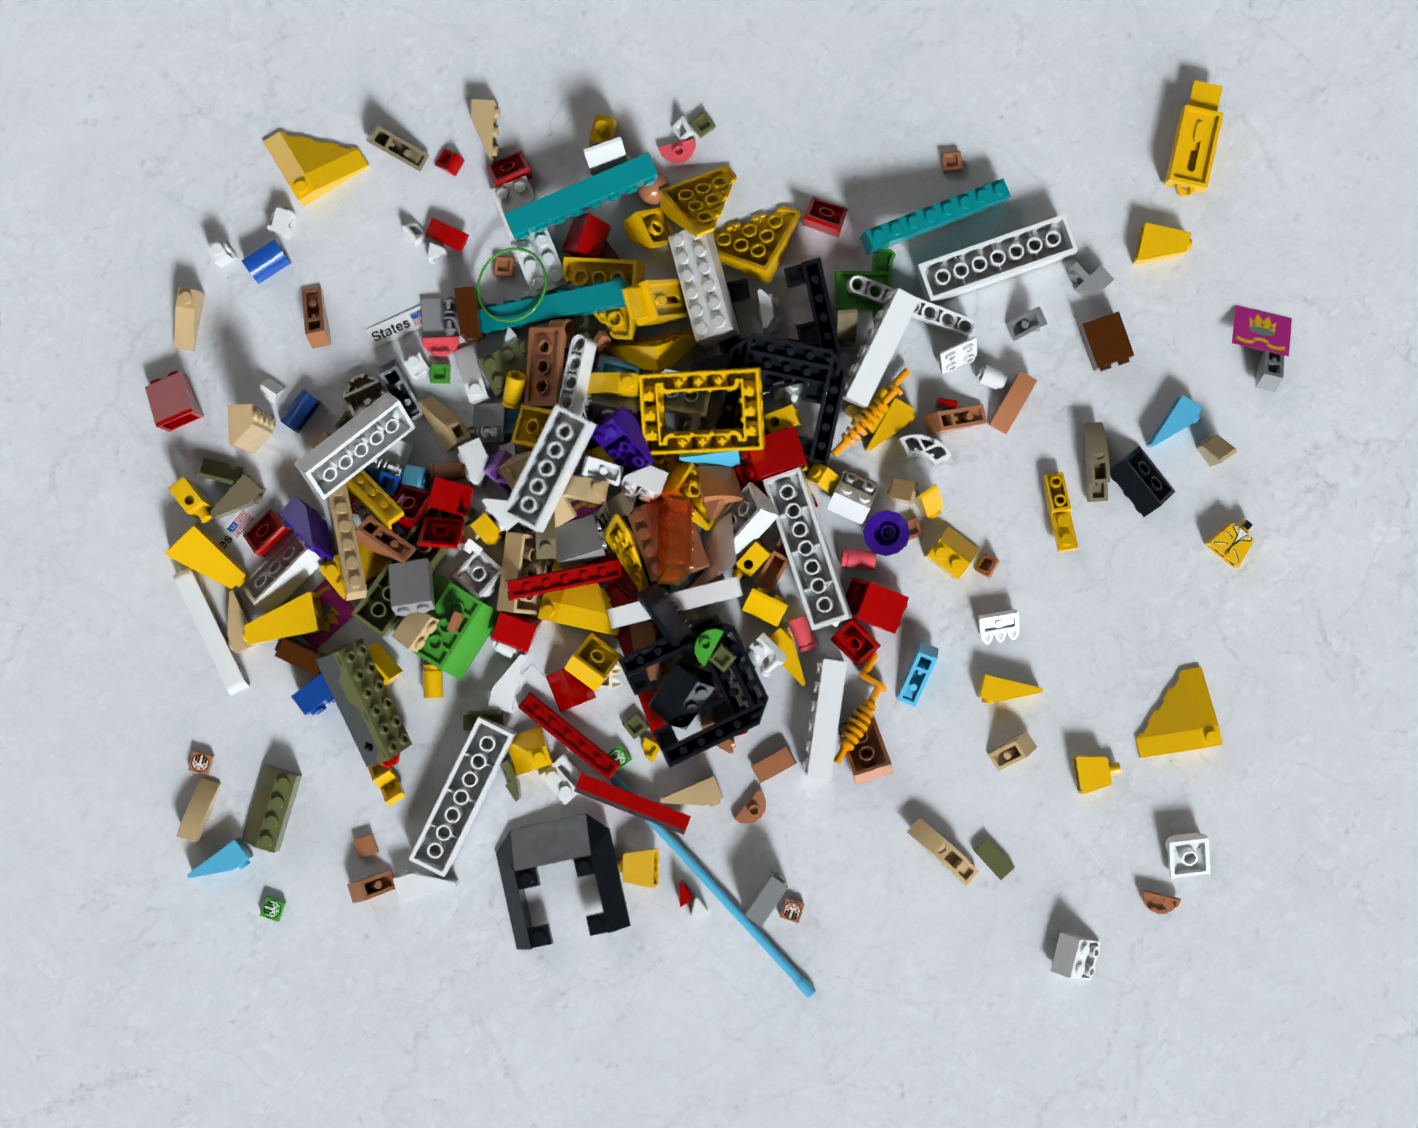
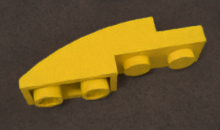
(1059, 512)

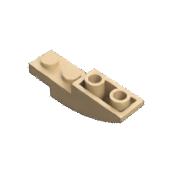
(943, 851)

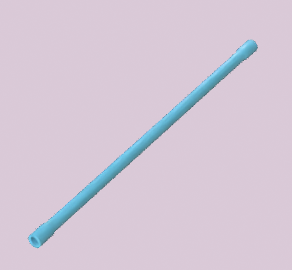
(800, 981)

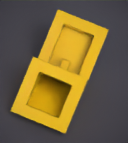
(388, 783)

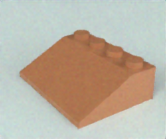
(645, 529)

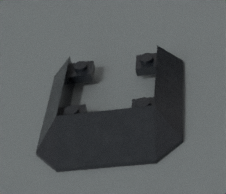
(819, 332)
(814, 365)
(739, 685)
(556, 841)

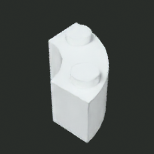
(924, 447)

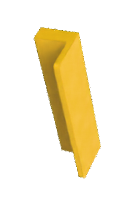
(374, 499)

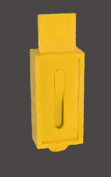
(1195, 140)
(656, 302)

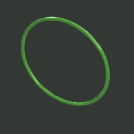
(540, 299)

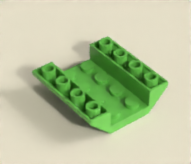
(456, 650)

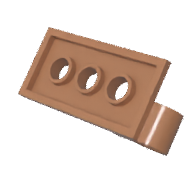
(558, 337)

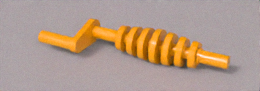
(864, 422)
(861, 718)

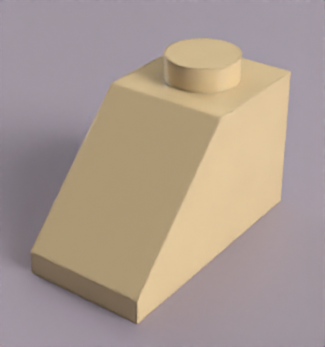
(1215, 449)
(902, 491)
(1012, 751)

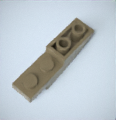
(1097, 461)

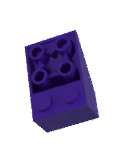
(623, 440)
(308, 526)

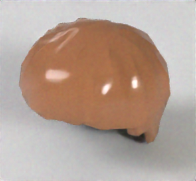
(651, 193)

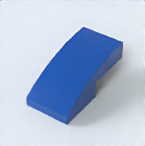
(385, 480)

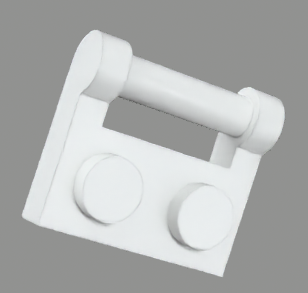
(761, 649)
(558, 781)

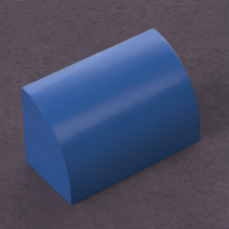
(266, 261)
(300, 411)

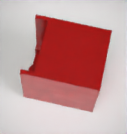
(450, 497)

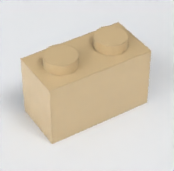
(415, 630)

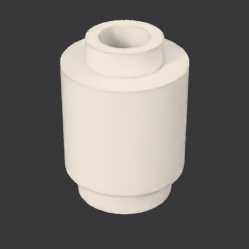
(992, 377)
(506, 650)

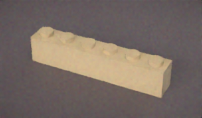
(346, 544)

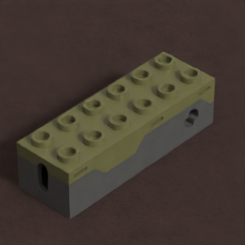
(365, 703)

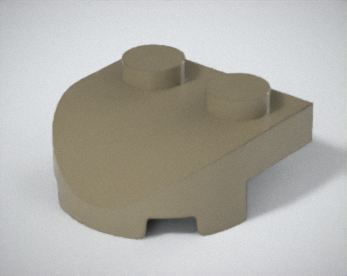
(362, 392)

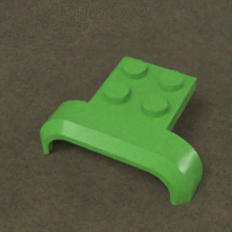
(880, 272)

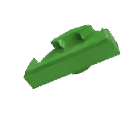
(706, 643)

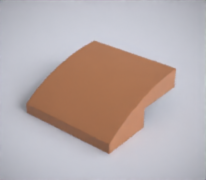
(719, 483)

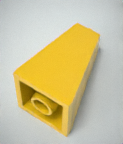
(205, 555)
(290, 620)

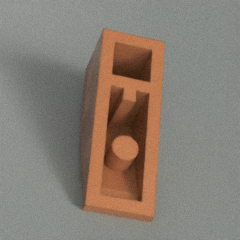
(315, 317)
(954, 419)
(383, 541)

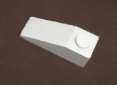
(472, 375)
(505, 690)
(416, 884)

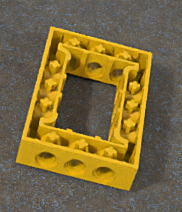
(696, 441)

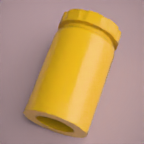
(513, 389)
(432, 681)

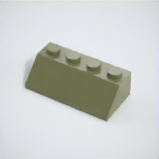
(271, 808)

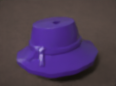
(877, 533)

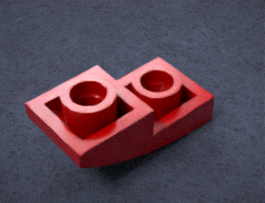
(446, 234)

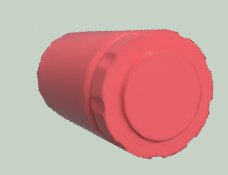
(857, 558)
(802, 634)

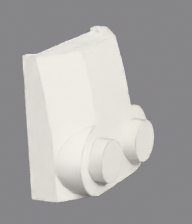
(767, 314)
(479, 575)
(1188, 854)

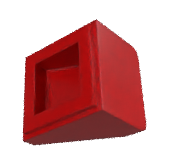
(449, 162)
(685, 894)

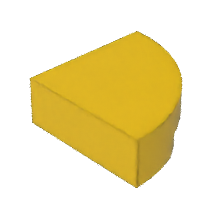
(650, 748)

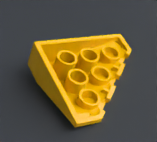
(313, 166)
(698, 200)
(757, 245)
(589, 270)
(654, 352)
(625, 547)
(578, 607)
(1184, 719)

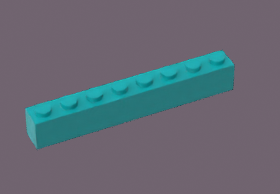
(581, 196)
(934, 216)
(559, 305)

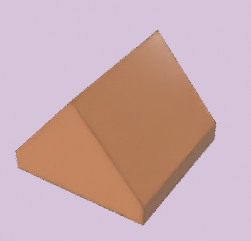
(987, 566)

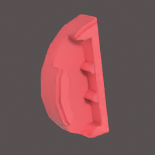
(679, 151)
(441, 346)

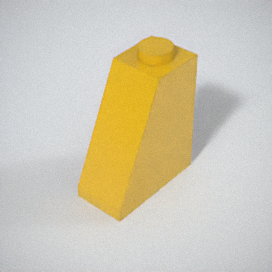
(1160, 243)

